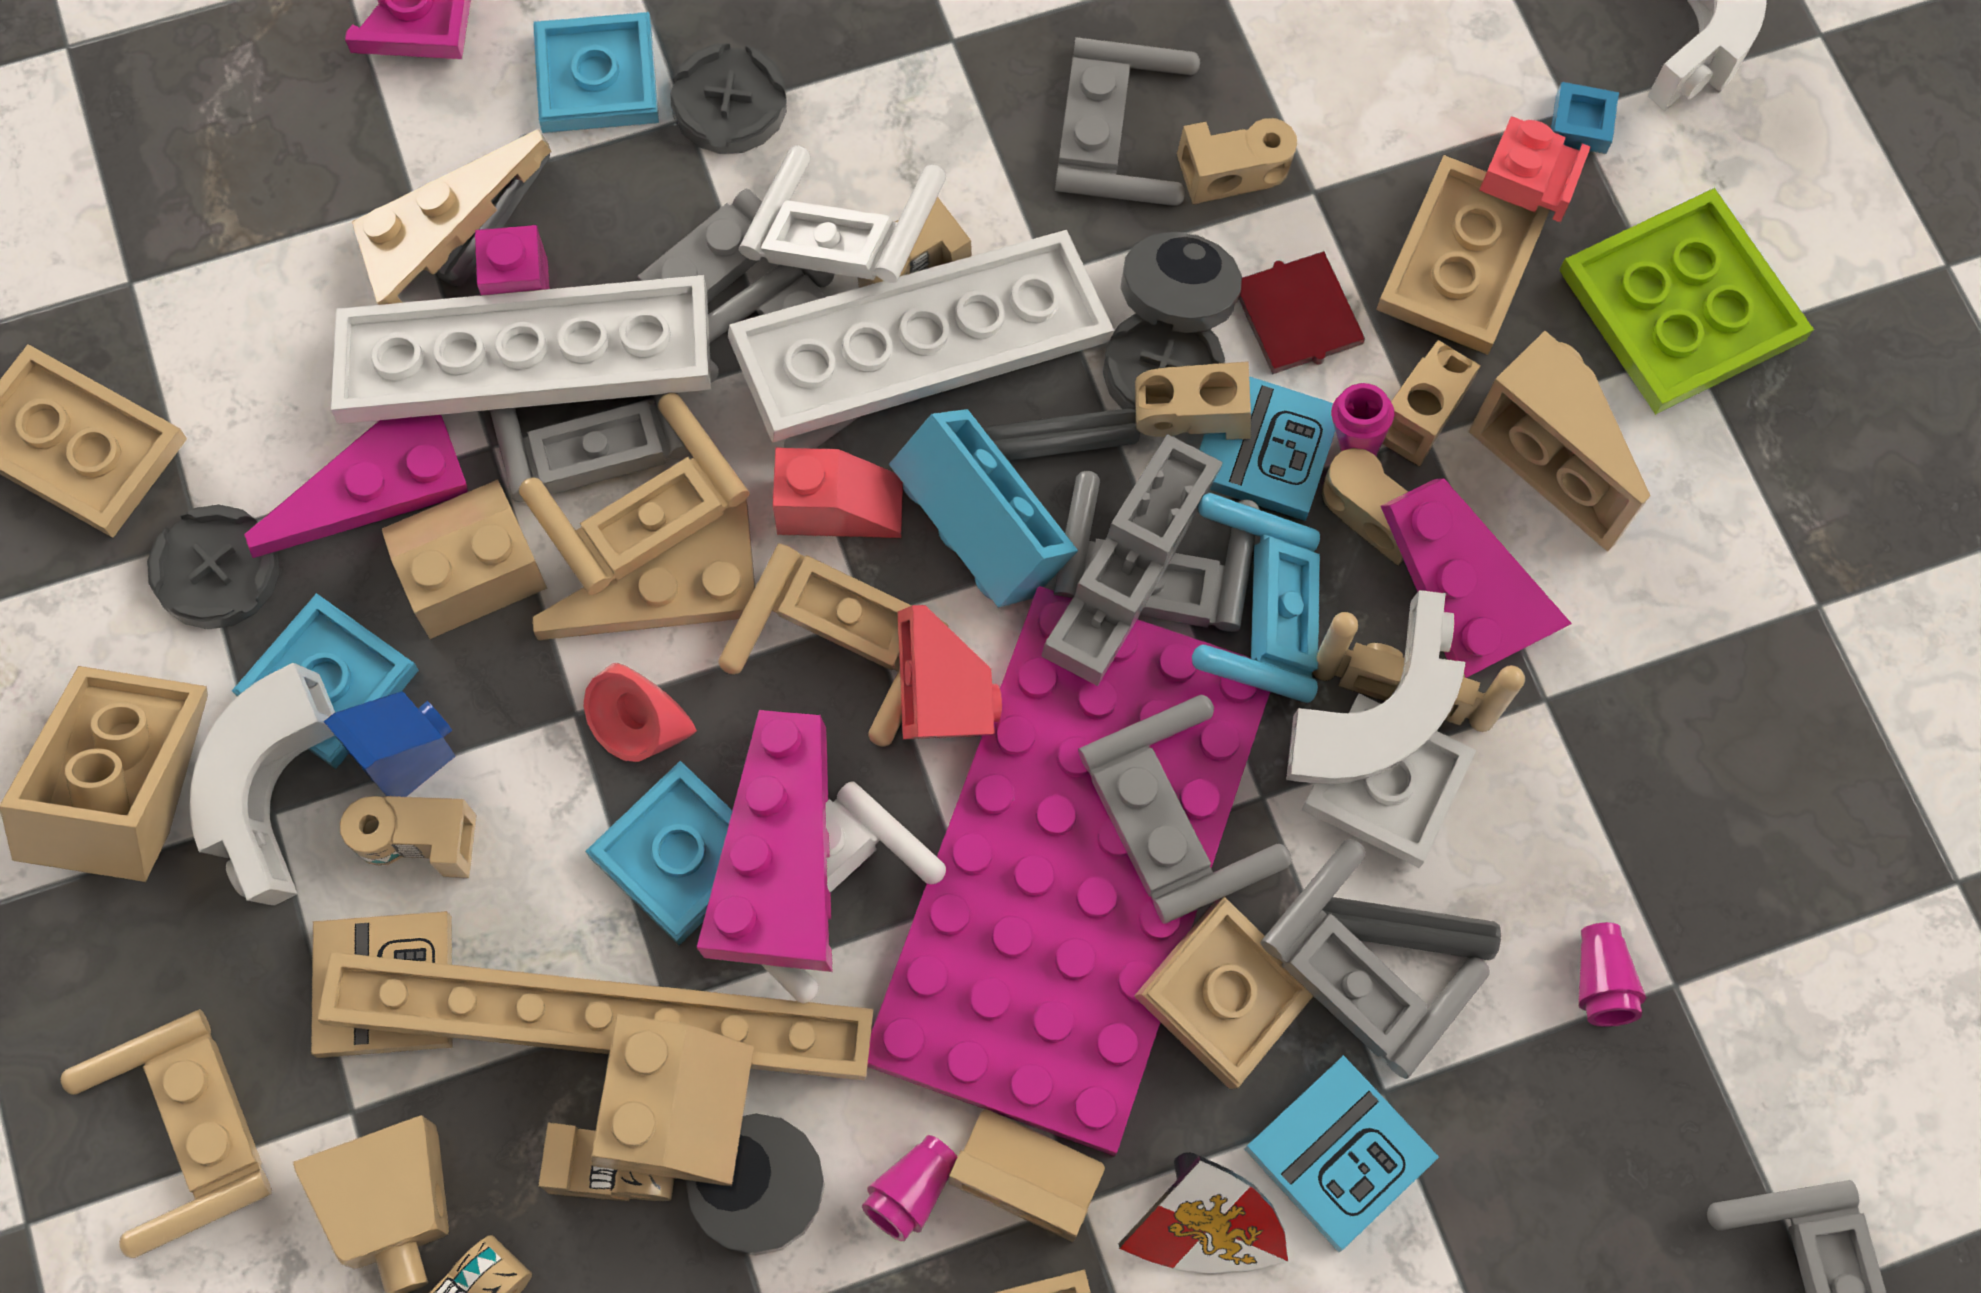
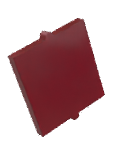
(1299, 312)

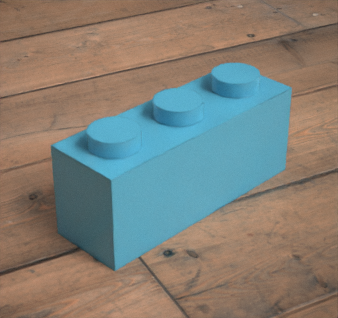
(982, 507)

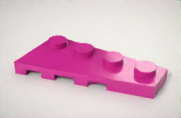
(772, 871)

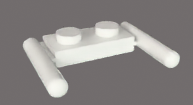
(833, 237)
(854, 829)

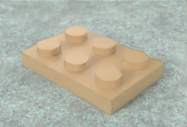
(1461, 259)
(79, 441)

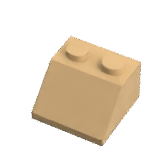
(463, 559)
(672, 1101)

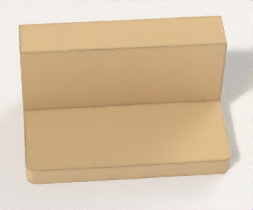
(1027, 1174)

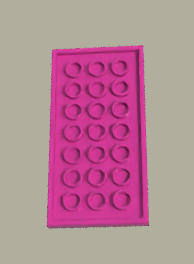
(1041, 927)

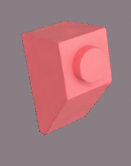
(834, 495)
(942, 681)

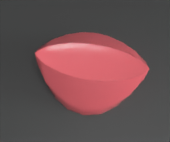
(633, 714)

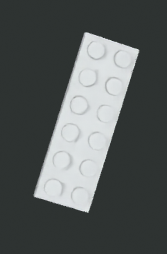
(918, 335)
(521, 349)

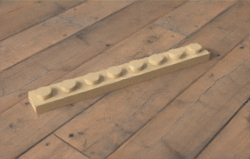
(583, 1012)

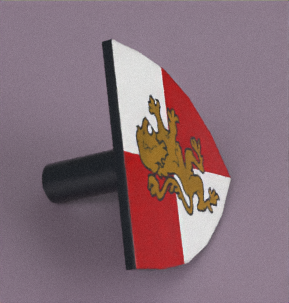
(1209, 1223)

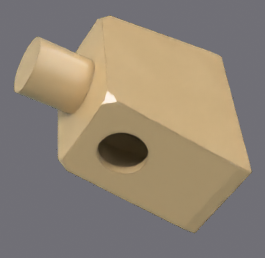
(381, 1199)

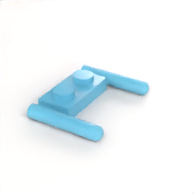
(1283, 604)

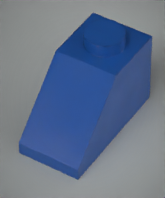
(394, 741)

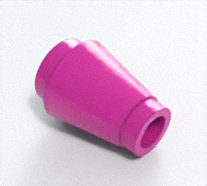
(1362, 417)
(1608, 978)
(910, 1188)

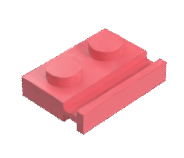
(1534, 168)

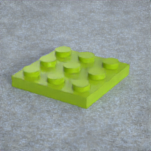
(1685, 300)

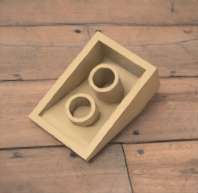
(1562, 439)
(104, 774)

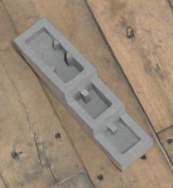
(1131, 559)

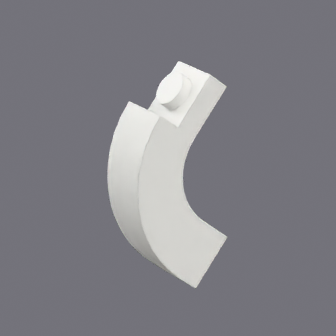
(1714, 54)
(1366, 743)
(239, 771)

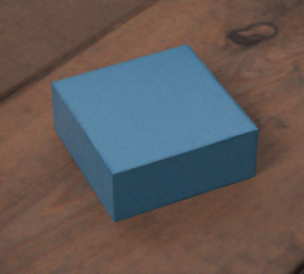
(1585, 116)

